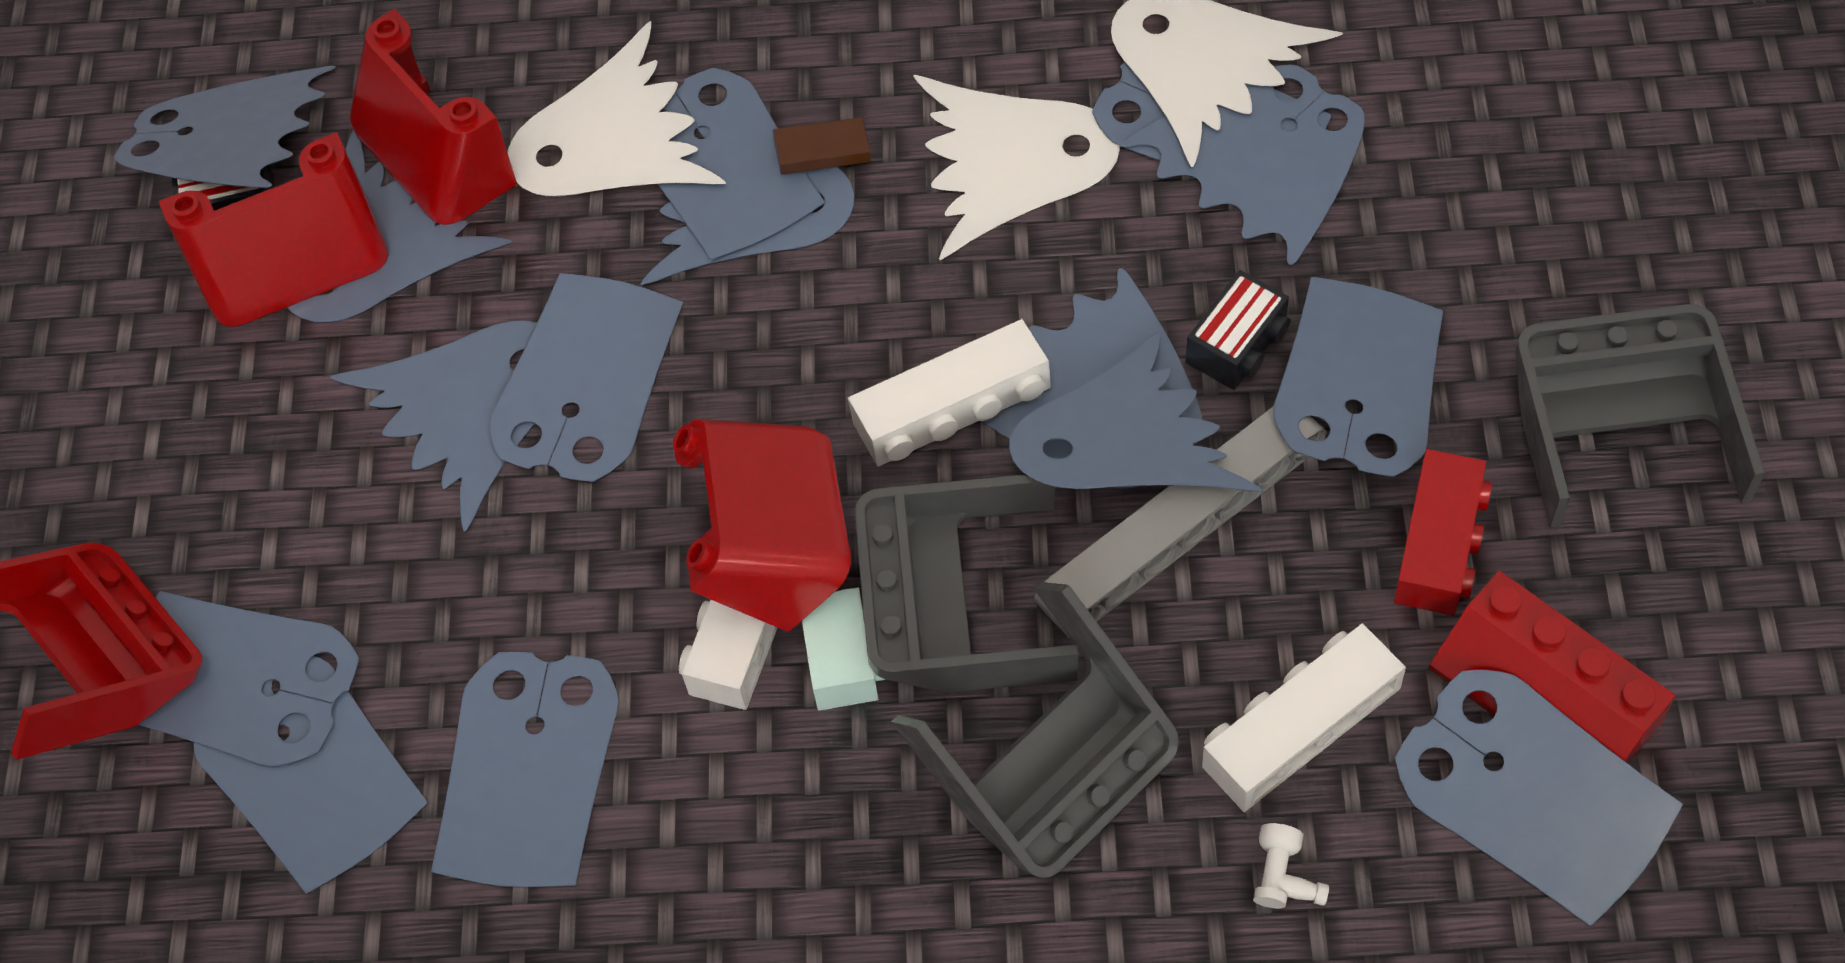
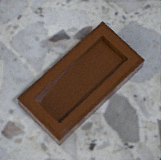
(821, 145)

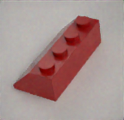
(1571, 669)

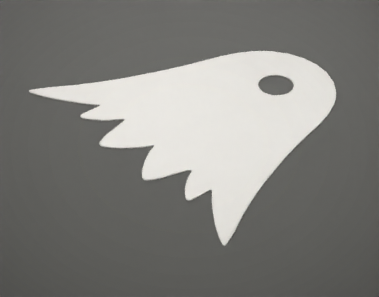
(1205, 59)
(609, 133)
(1010, 156)

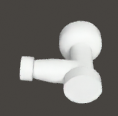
(1280, 843)

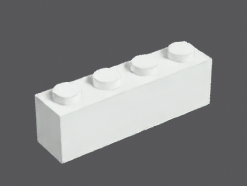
(950, 393)
(725, 655)
(1301, 716)

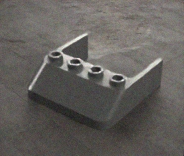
(1628, 375)
(917, 589)
(1071, 765)

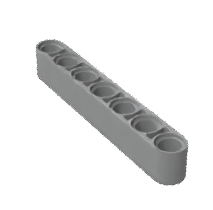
(1178, 519)

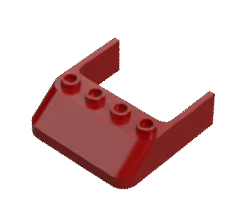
(102, 637)

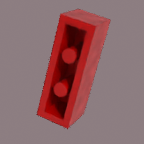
(1443, 533)

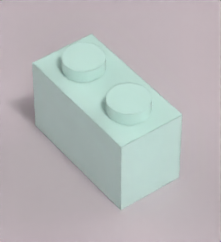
(839, 652)

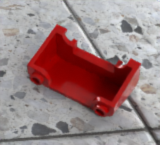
(442, 156)
(280, 241)
(773, 517)

